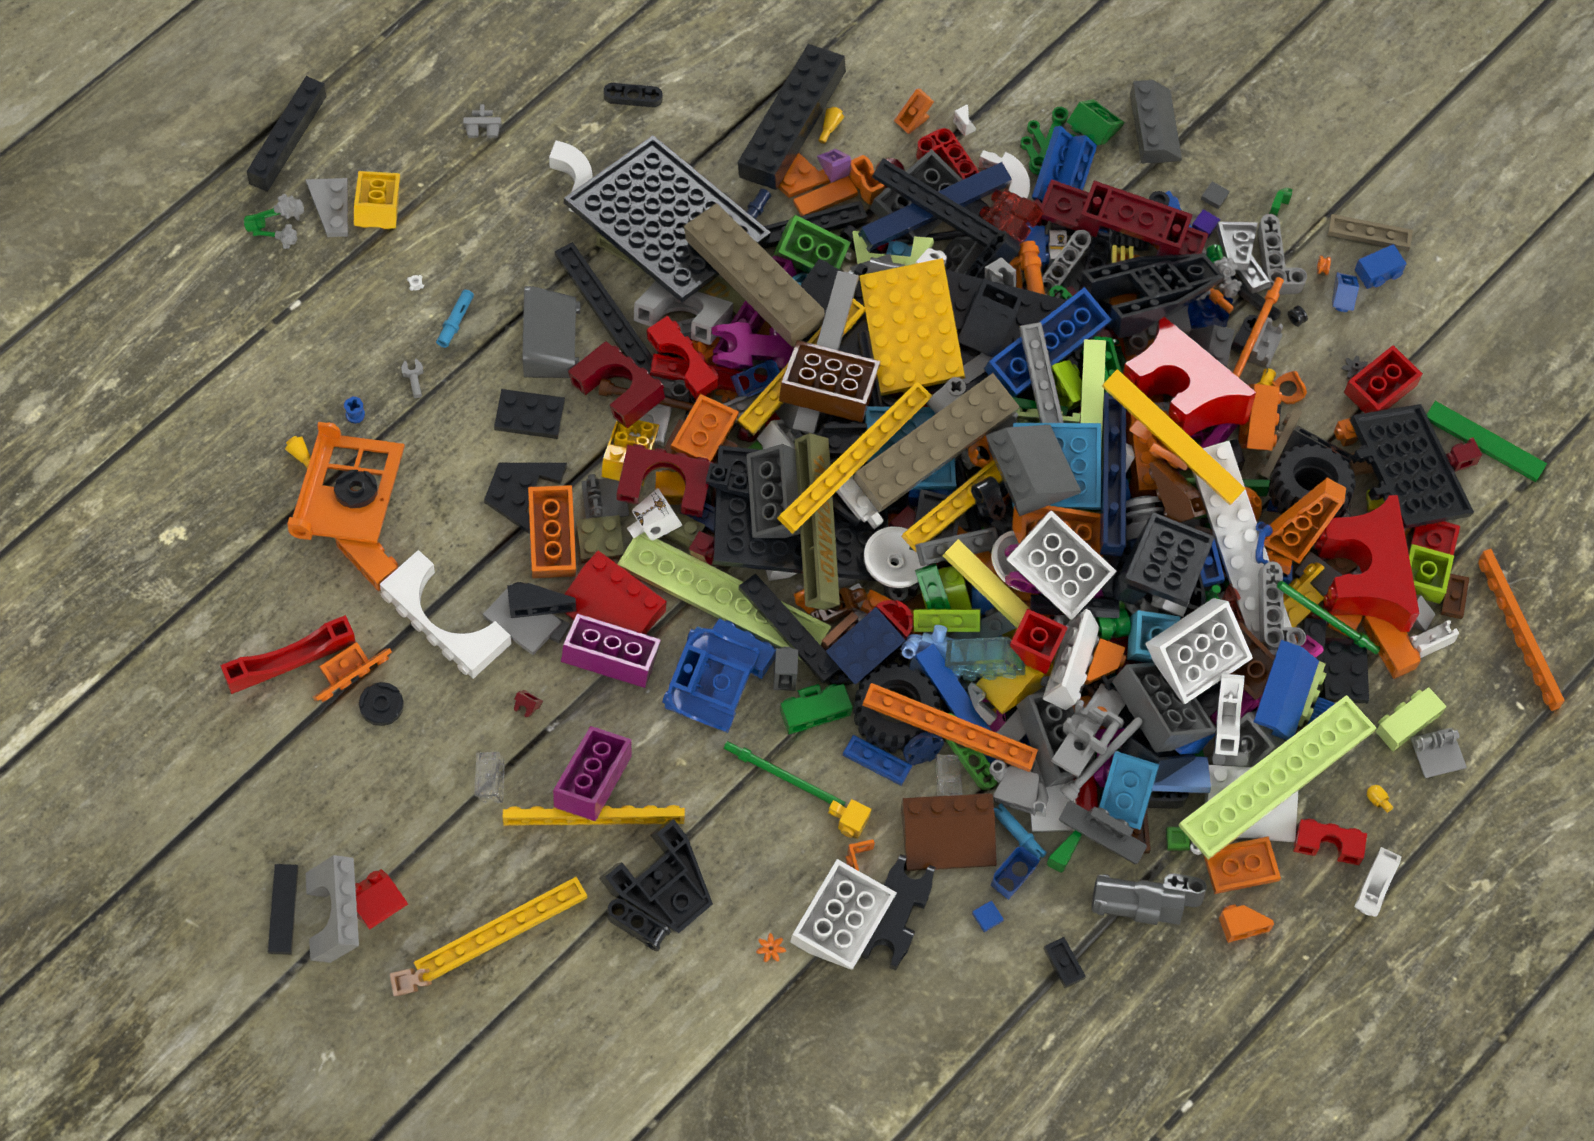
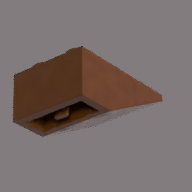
(1178, 495)

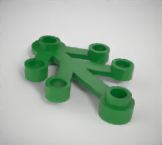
(1042, 142)

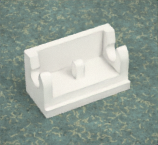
(1434, 639)

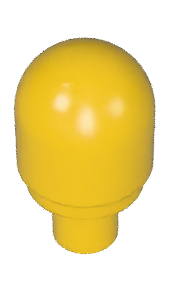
(1379, 797)

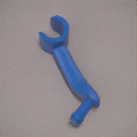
(1264, 531)

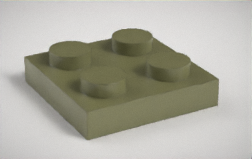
(601, 535)

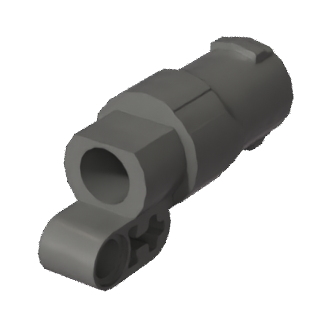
(1148, 900)

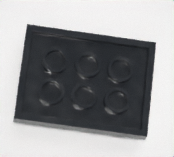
(1169, 559)

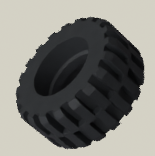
(1311, 464)
(901, 681)

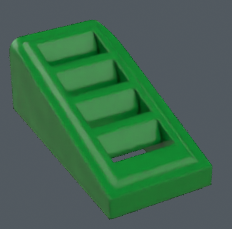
(1060, 857)

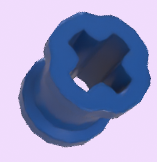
(354, 410)

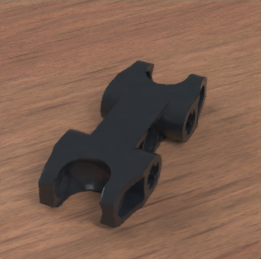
(892, 927)

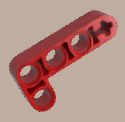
(946, 150)

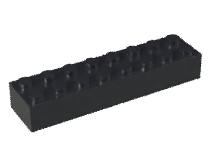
(791, 117)

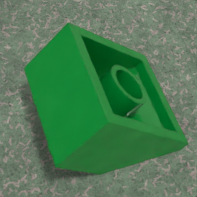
(1094, 121)

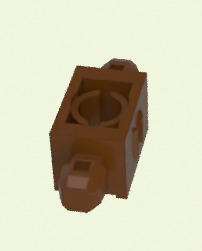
(851, 599)

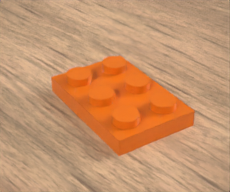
(705, 429)
(1243, 865)

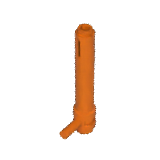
(1030, 264)

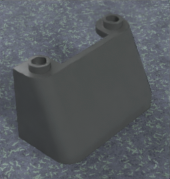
(548, 333)

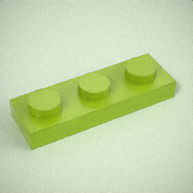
(953, 619)

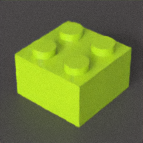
(1430, 572)

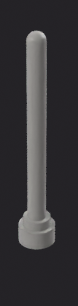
(1072, 789)

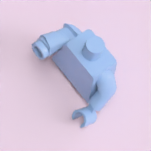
(916, 643)

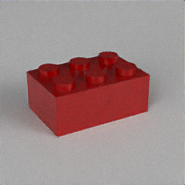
(1383, 381)

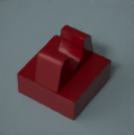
(526, 699)

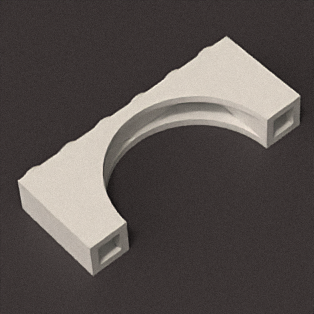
(468, 650)

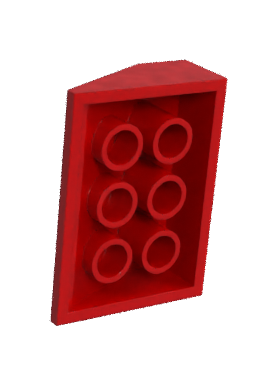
(614, 596)

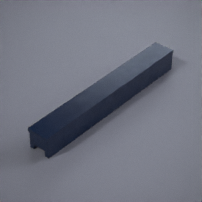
(914, 217)
(1113, 478)

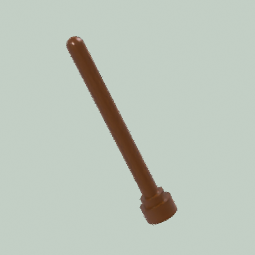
(608, 388)

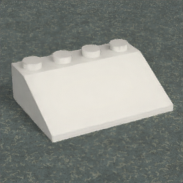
(1061, 565)
(1200, 649)
(1278, 824)
(842, 916)

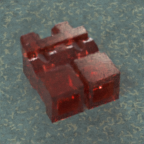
(1012, 214)

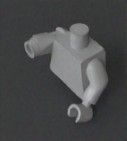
(1019, 788)

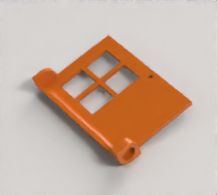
(317, 507)

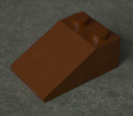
(1257, 669)

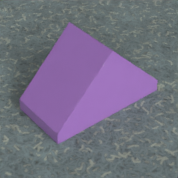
(835, 164)

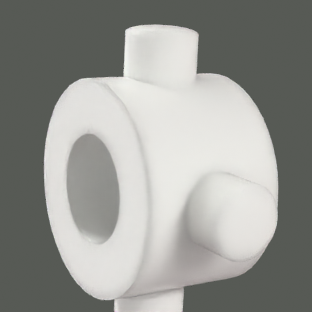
(415, 282)

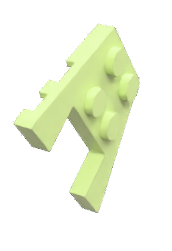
(919, 246)

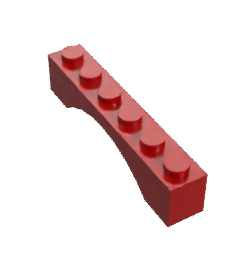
(256, 669)

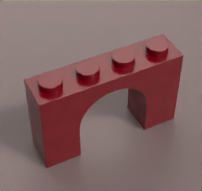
(609, 362)
(642, 461)

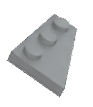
(331, 202)
(1237, 241)

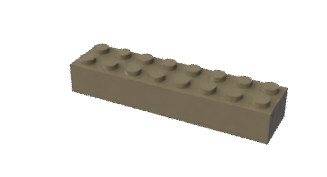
(754, 274)
(935, 442)

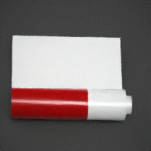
(1057, 801)

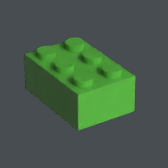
(807, 243)

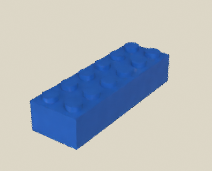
(1063, 333)

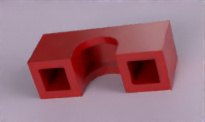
(1349, 842)

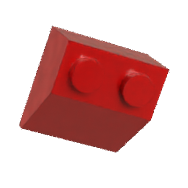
(1038, 640)
(377, 899)

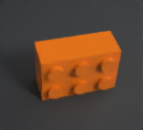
(1260, 429)

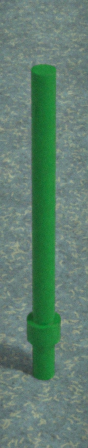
(1359, 638)
(746, 755)

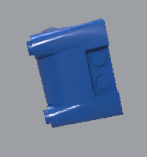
(710, 678)

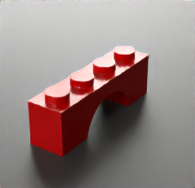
(667, 338)

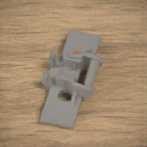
(1083, 726)

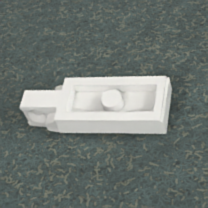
(859, 503)

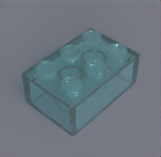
(983, 658)

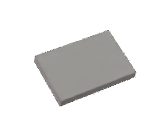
(526, 631)

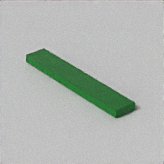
(1486, 440)

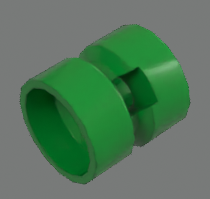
(1114, 627)

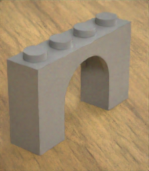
(709, 310)
(335, 879)

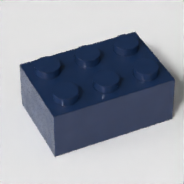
(865, 645)

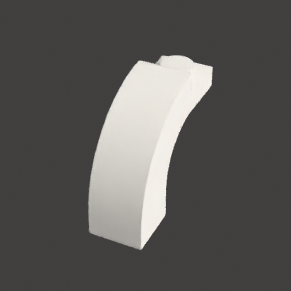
(571, 161)
(1020, 180)
(1228, 714)
(1377, 882)

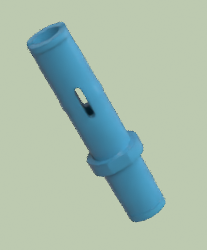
(451, 325)
(1016, 829)

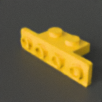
(1296, 611)

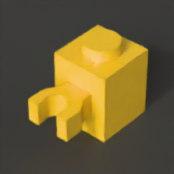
(851, 818)

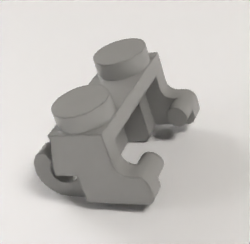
(1242, 759)

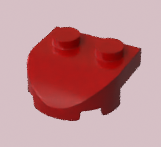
(898, 615)

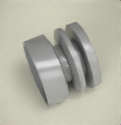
(1140, 511)

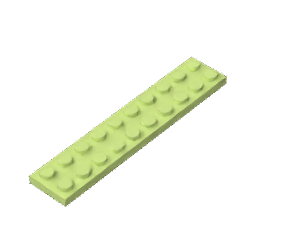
(706, 588)
(1277, 777)

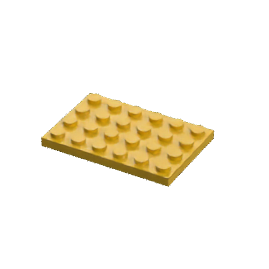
(912, 326)

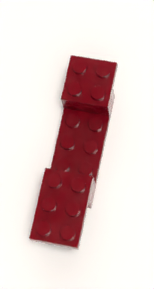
(1122, 213)

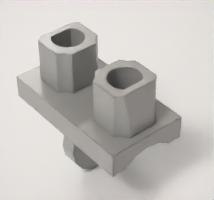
(473, 124)

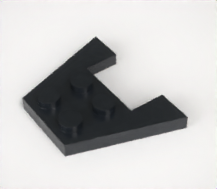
(510, 488)

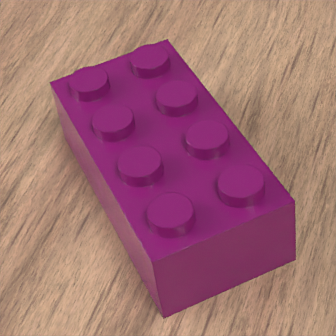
(592, 773)

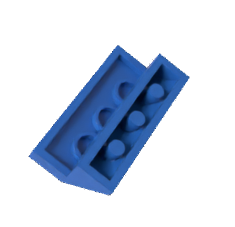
(1065, 161)
(1286, 690)

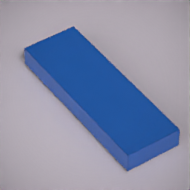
(877, 760)

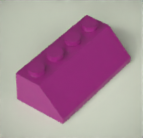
(610, 650)

